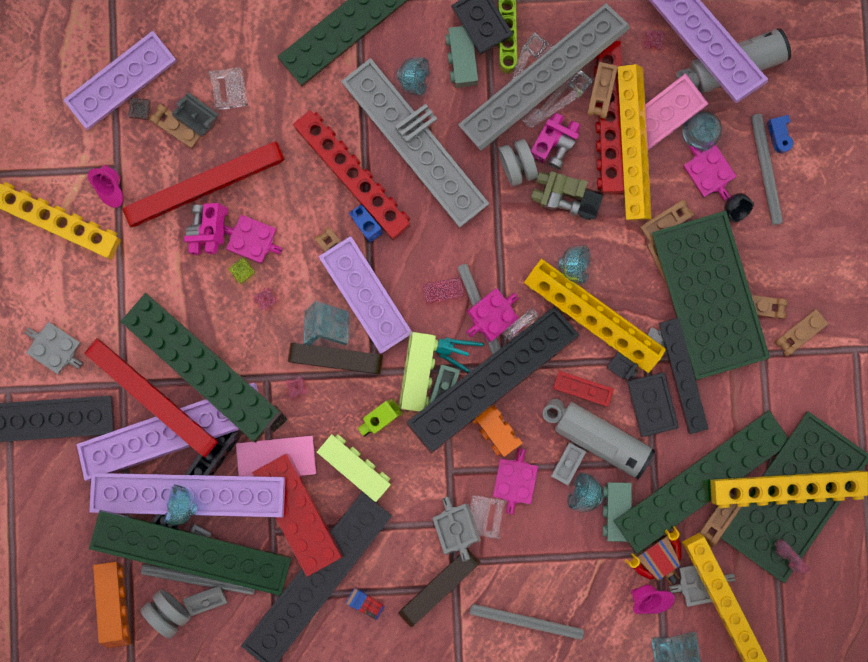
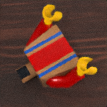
(659, 558)

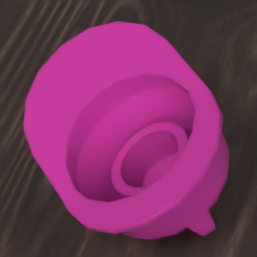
(106, 184)
(650, 600)

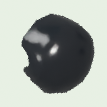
(738, 207)

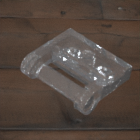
(234, 88)
(525, 320)
(480, 511)

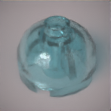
(413, 75)
(702, 130)
(575, 263)
(586, 494)
(180, 505)

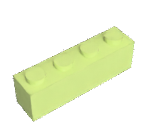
(417, 371)
(353, 467)

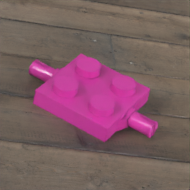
(709, 171)
(251, 239)
(492, 315)
(515, 481)

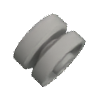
(519, 162)
(165, 613)

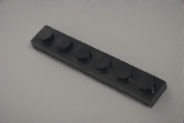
(683, 375)

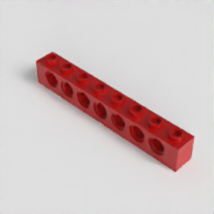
(314, 120)
(606, 184)

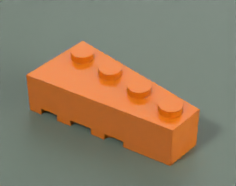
(497, 431)
(111, 605)

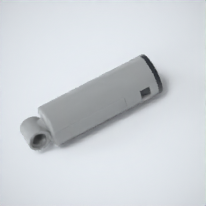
(764, 50)
(599, 437)

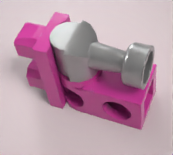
(555, 135)
(206, 228)

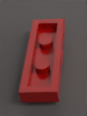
(583, 388)

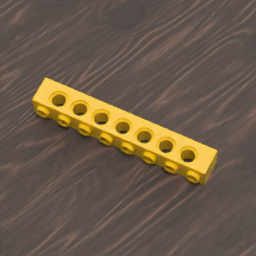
(634, 142)
(105, 248)
(595, 316)
(721, 487)
(723, 599)

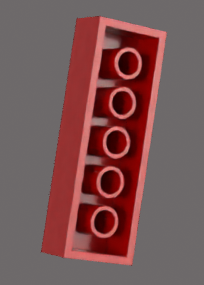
(302, 519)

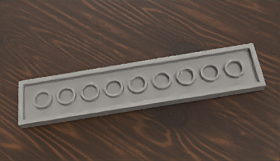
(544, 76)
(421, 153)

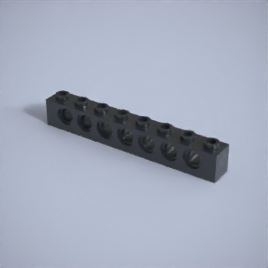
(208, 465)

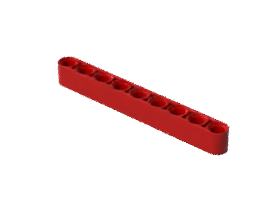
(203, 184)
(151, 398)

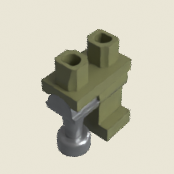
(555, 187)

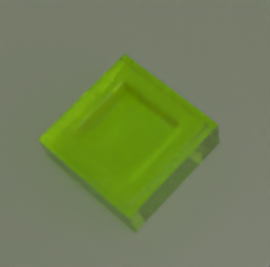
(242, 270)

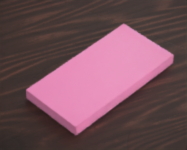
(672, 109)
(255, 455)

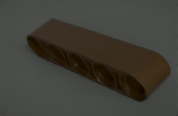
(335, 358)
(437, 589)

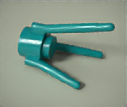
(446, 348)

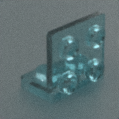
(326, 322)
(676, 648)

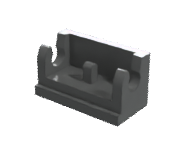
(195, 114)

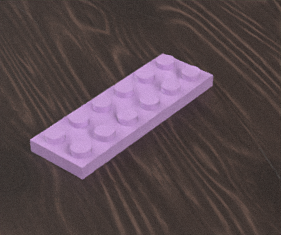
(120, 80)
(365, 294)

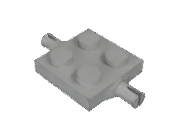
(53, 348)
(456, 529)
(692, 586)

